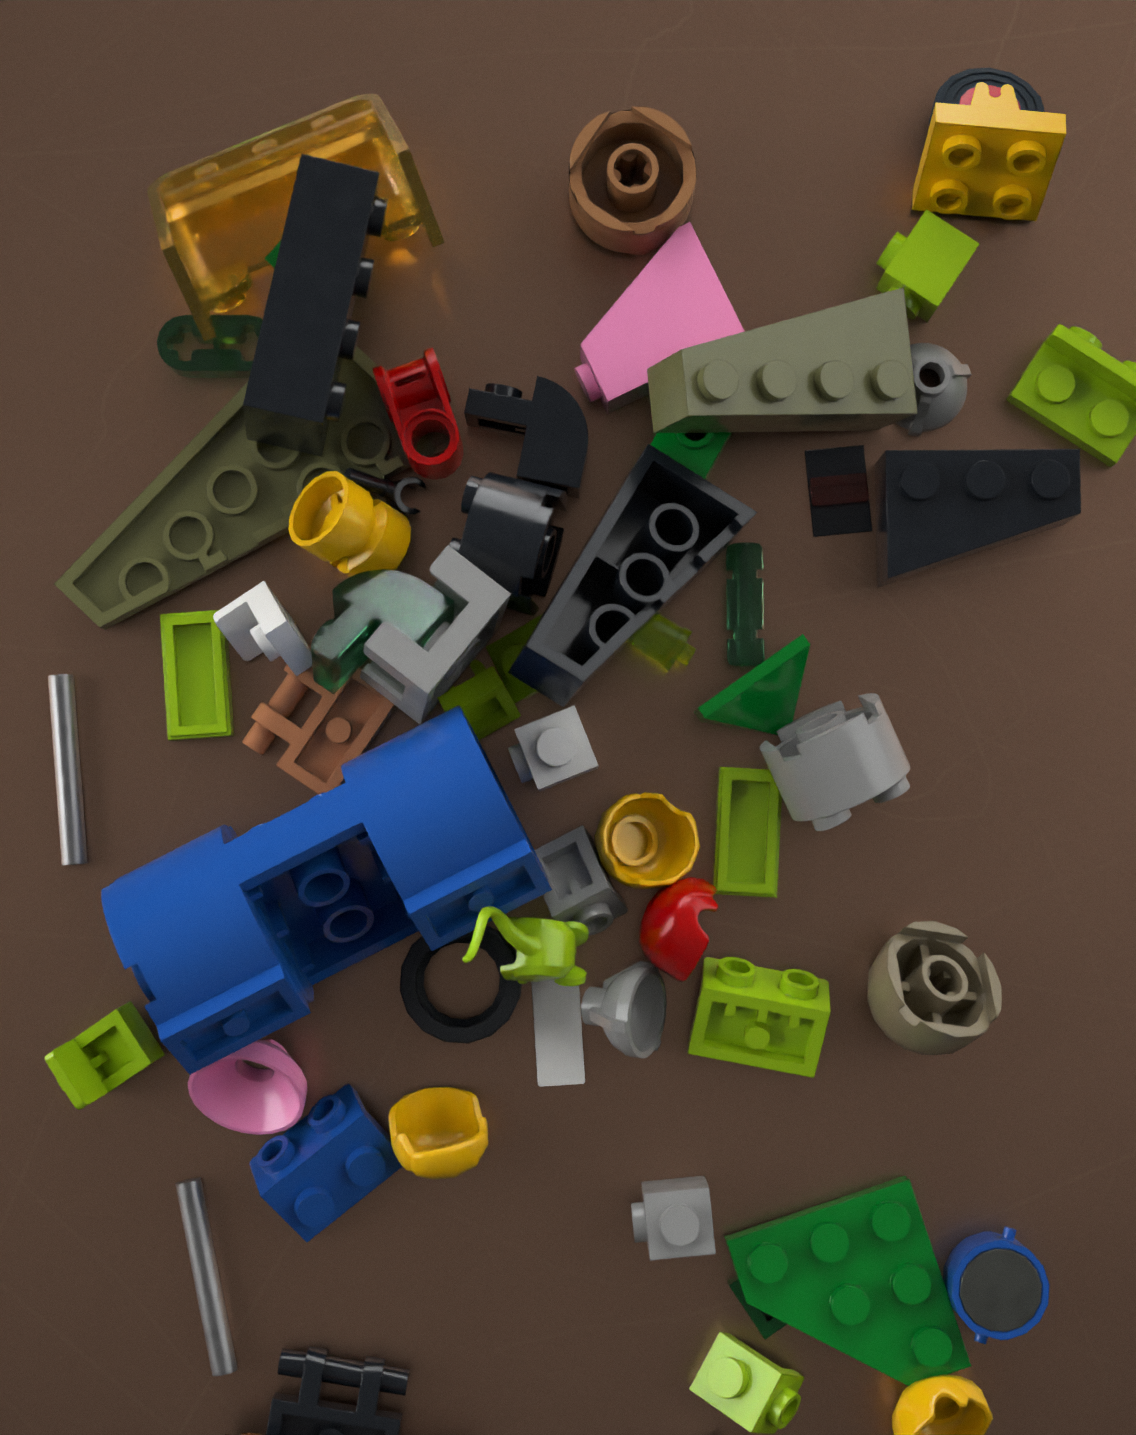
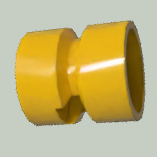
(347, 526)

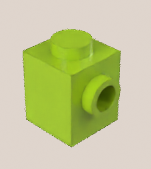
(925, 263)

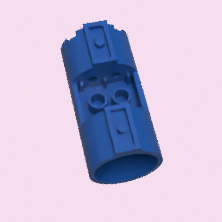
(247, 924)

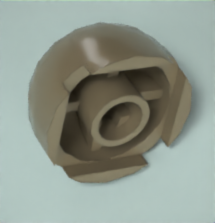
(932, 990)

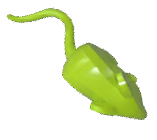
(543, 947)

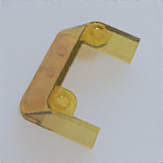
(232, 206)

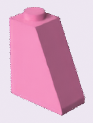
(664, 310)

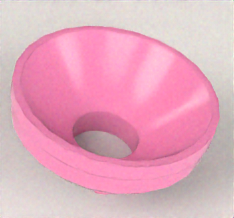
(251, 1097)

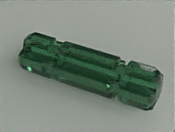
(745, 604)

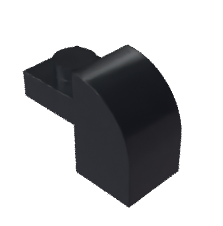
(551, 426)

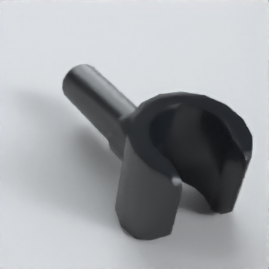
(387, 489)

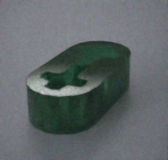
(209, 362)

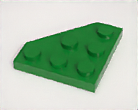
(856, 1280)

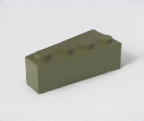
(801, 374)

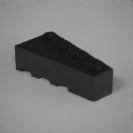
(311, 305)
(636, 561)

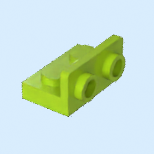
(1080, 393)
(760, 1016)

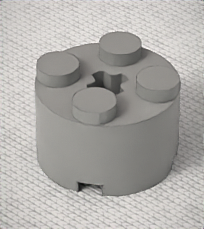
(837, 762)

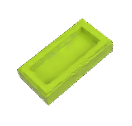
(196, 677)
(747, 833)

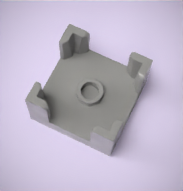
(418, 675)

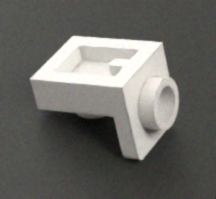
(261, 624)

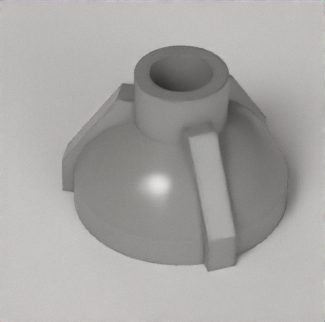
(938, 404)
(629, 1009)

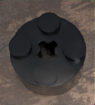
(512, 535)

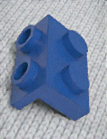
(324, 1163)

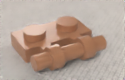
(333, 733)

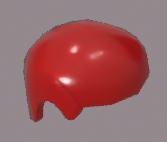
(671, 929)

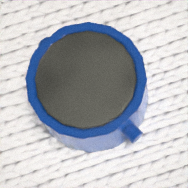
(996, 1285)

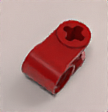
(419, 405)

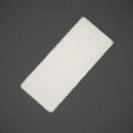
(558, 1034)

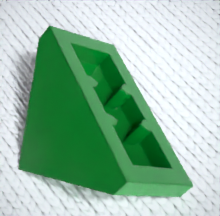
(762, 697)

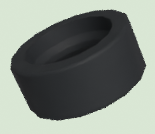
(455, 1029)

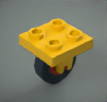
(988, 148)

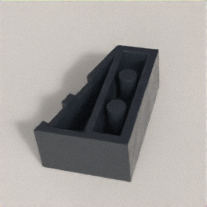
(965, 502)

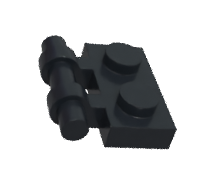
(313, 1416)

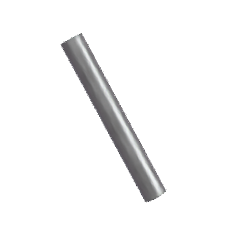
(67, 769)
(206, 1277)

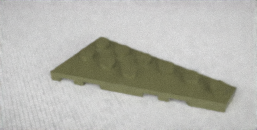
(228, 500)

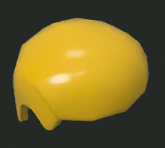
(646, 841)
(438, 1132)
(942, 1407)

